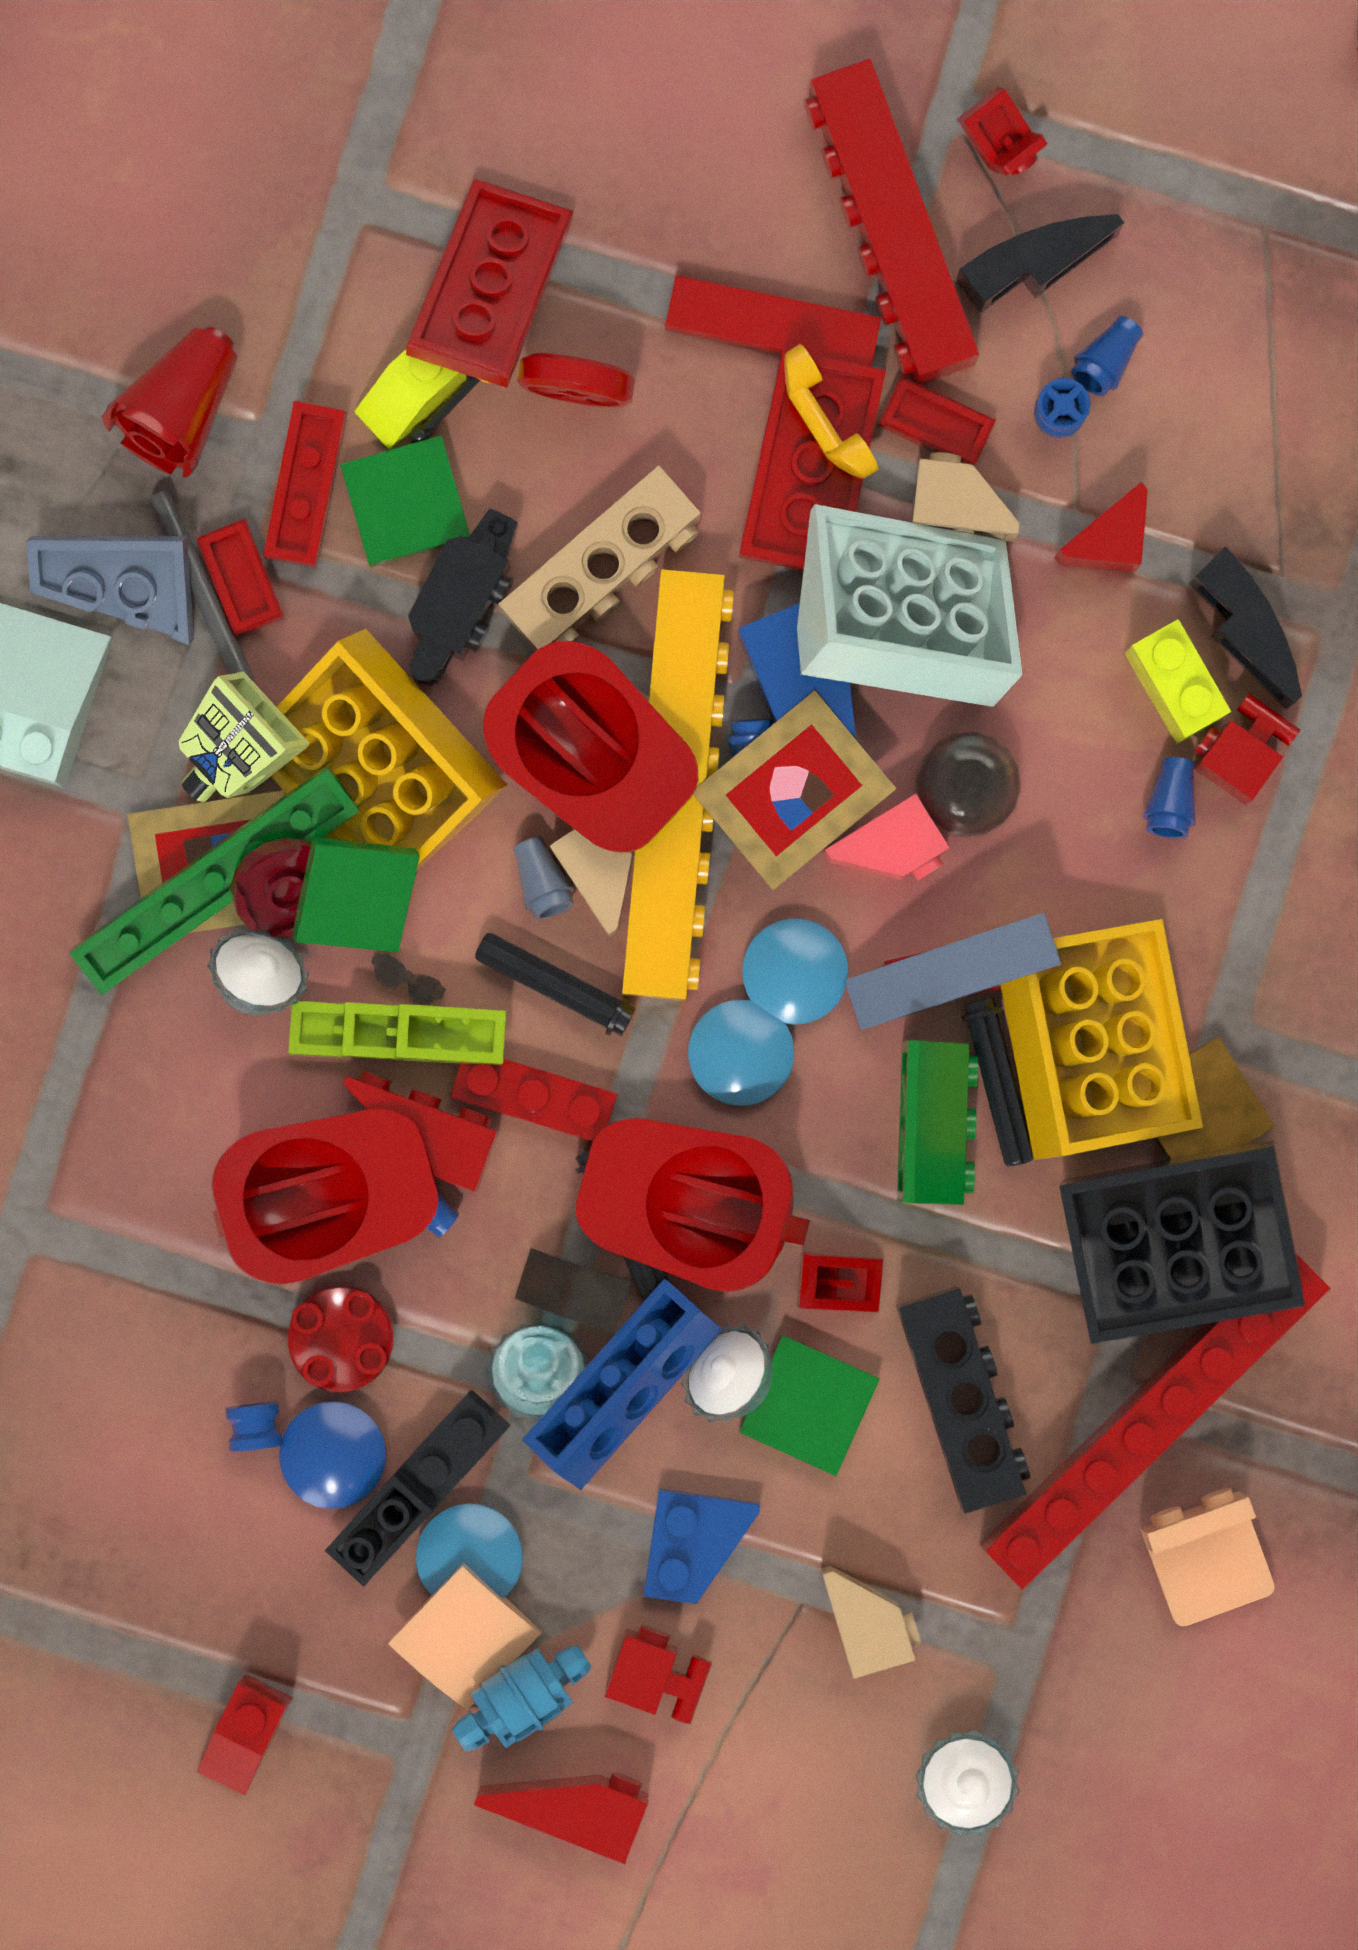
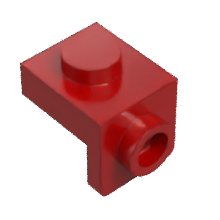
(1001, 134)

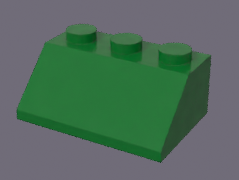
(935, 1122)

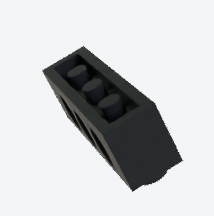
(974, 1482)

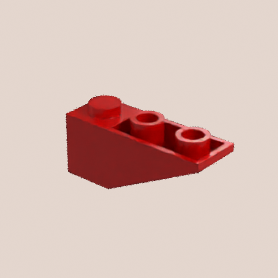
(454, 1144)

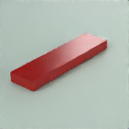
(770, 321)

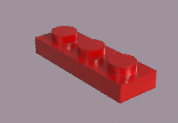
(305, 484)
(536, 1097)

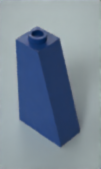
(775, 662)

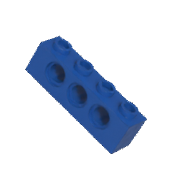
(622, 1385)

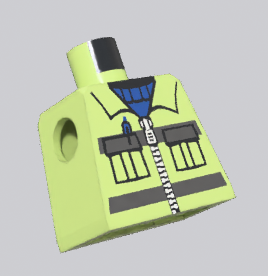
(236, 739)

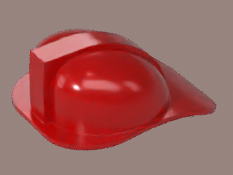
(590, 746)
(322, 1193)
(689, 1202)

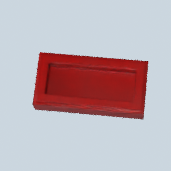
(936, 421)
(240, 578)

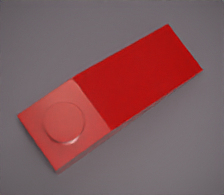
(581, 1810)

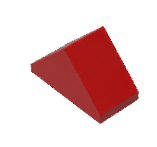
(1112, 539)
(839, 1282)

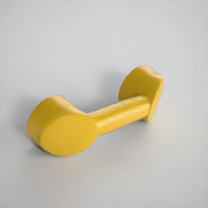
(850, 455)

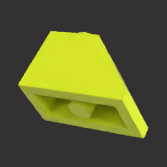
(406, 397)

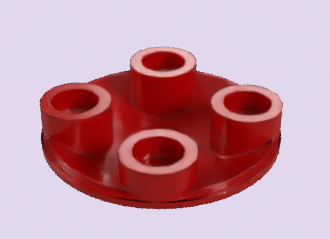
(340, 1338)

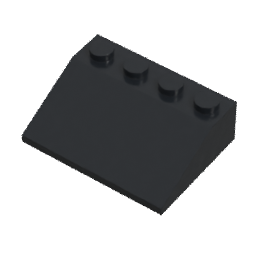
(1182, 1242)

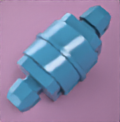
(521, 1698)

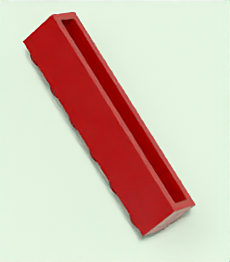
(892, 223)

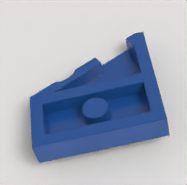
(693, 1542)

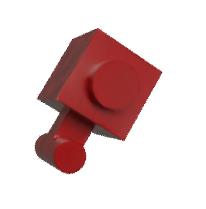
(1240, 758)
(646, 1672)

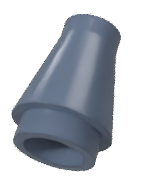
(543, 883)

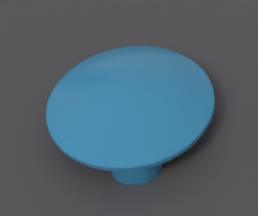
(795, 970)
(740, 1053)
(471, 1536)

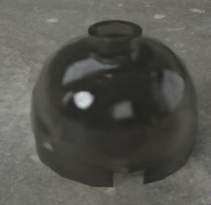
(968, 784)

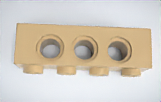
(651, 499)

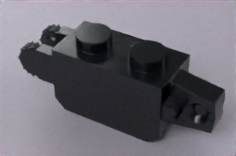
(459, 596)

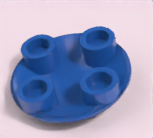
(332, 1455)

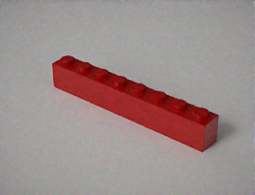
(1138, 1435)

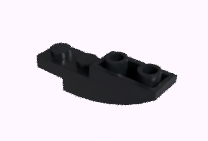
(417, 1487)

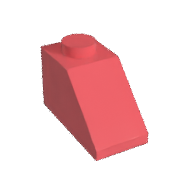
(893, 844)

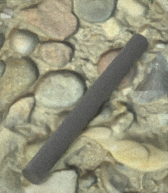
(202, 588)

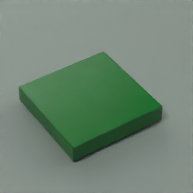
(405, 501)
(355, 894)
(811, 1405)

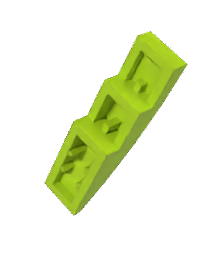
(397, 1032)

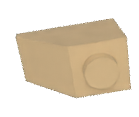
(959, 499)
(598, 876)
(869, 1624)

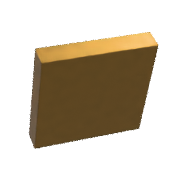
(1227, 1106)

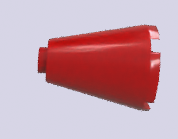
(175, 402)

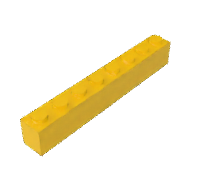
(671, 864)

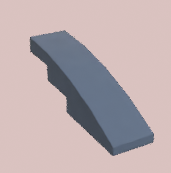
(953, 971)

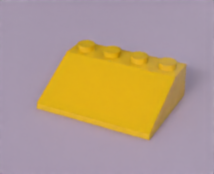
(388, 749)
(1102, 1043)

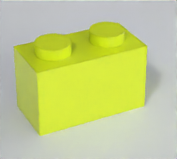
(1177, 681)

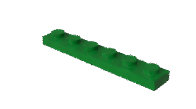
(205, 883)

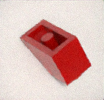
(244, 1733)

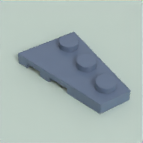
(118, 575)

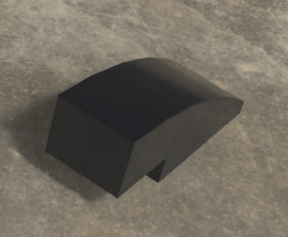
(1035, 258)
(1250, 626)

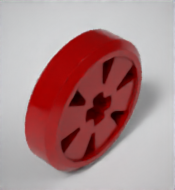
(576, 380)

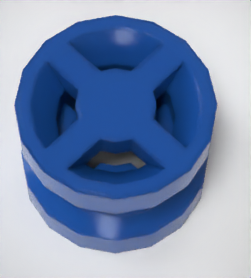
(1068, 399)
(254, 1426)

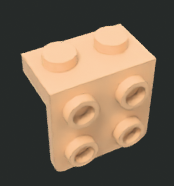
(1208, 1557)

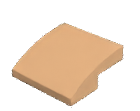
(463, 1635)

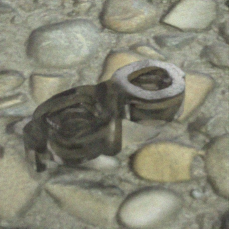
(391, 973)

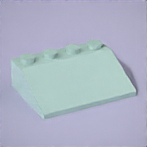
(907, 608)
(45, 692)

